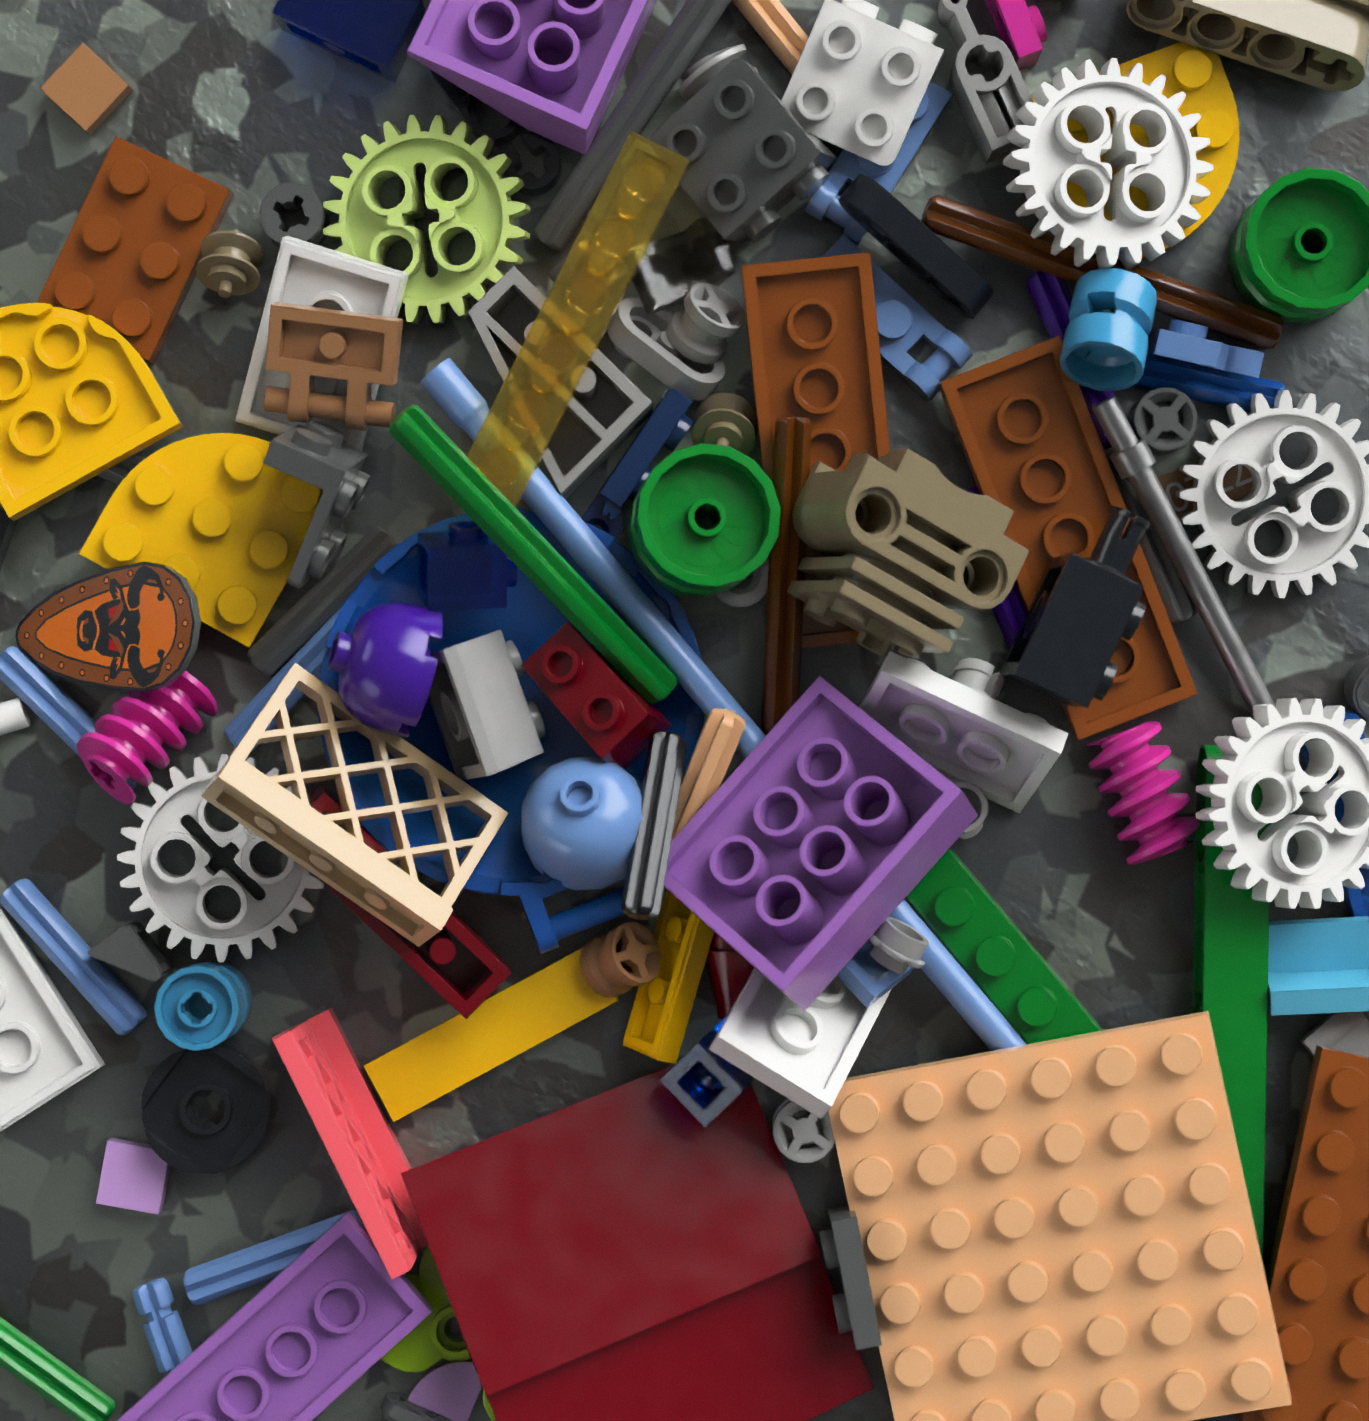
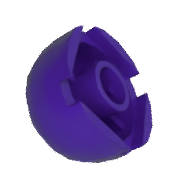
(387, 665)

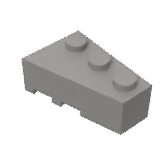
(604, 405)

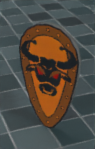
(116, 628)

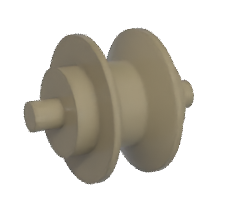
(230, 263)
(726, 421)

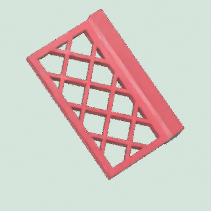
(354, 1135)

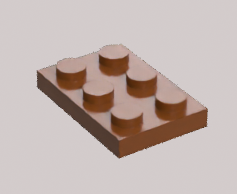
(136, 245)

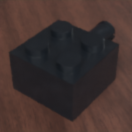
(1080, 618)

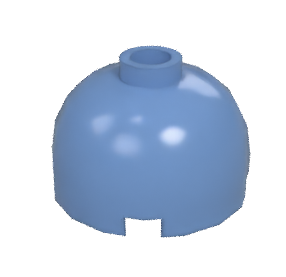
(582, 822)

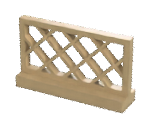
(338, 854)

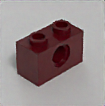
(594, 697)

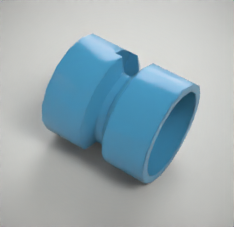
(1108, 329)
(203, 1005)

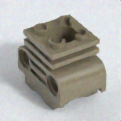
(900, 551)

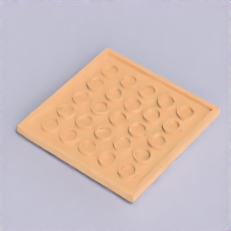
(1062, 1232)

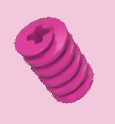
(139, 730)
(1144, 792)

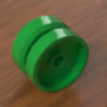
(1268, 252)
(701, 484)

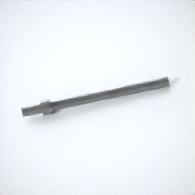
(1134, 461)

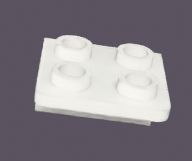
(861, 79)

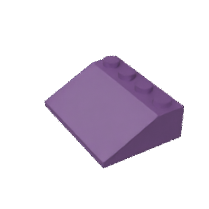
(535, 59)
(814, 841)

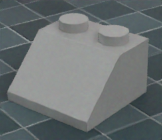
(484, 707)

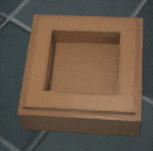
(86, 89)

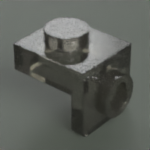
(680, 262)

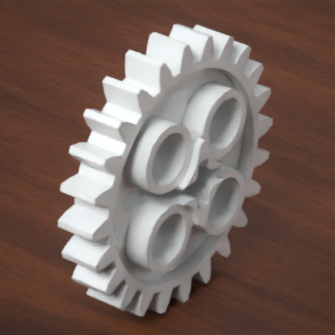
(1053, 157)
(1255, 443)
(1269, 756)
(180, 899)

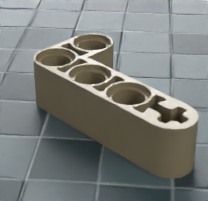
(1299, 39)

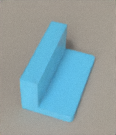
(1318, 966)

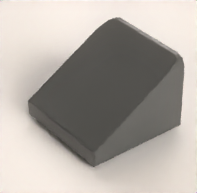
(134, 952)

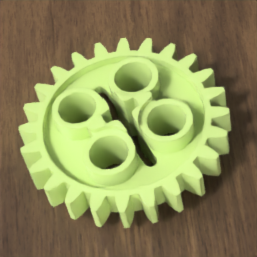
(482, 210)

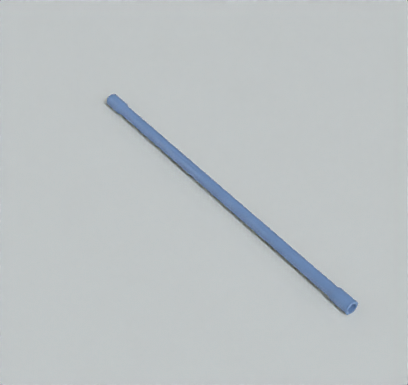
(468, 411)

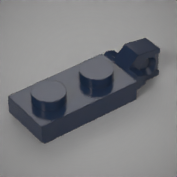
(662, 428)

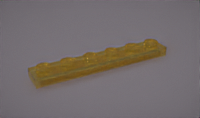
(576, 314)

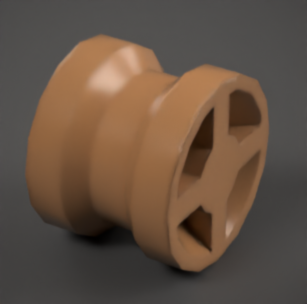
(620, 959)

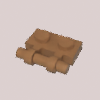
(334, 346)

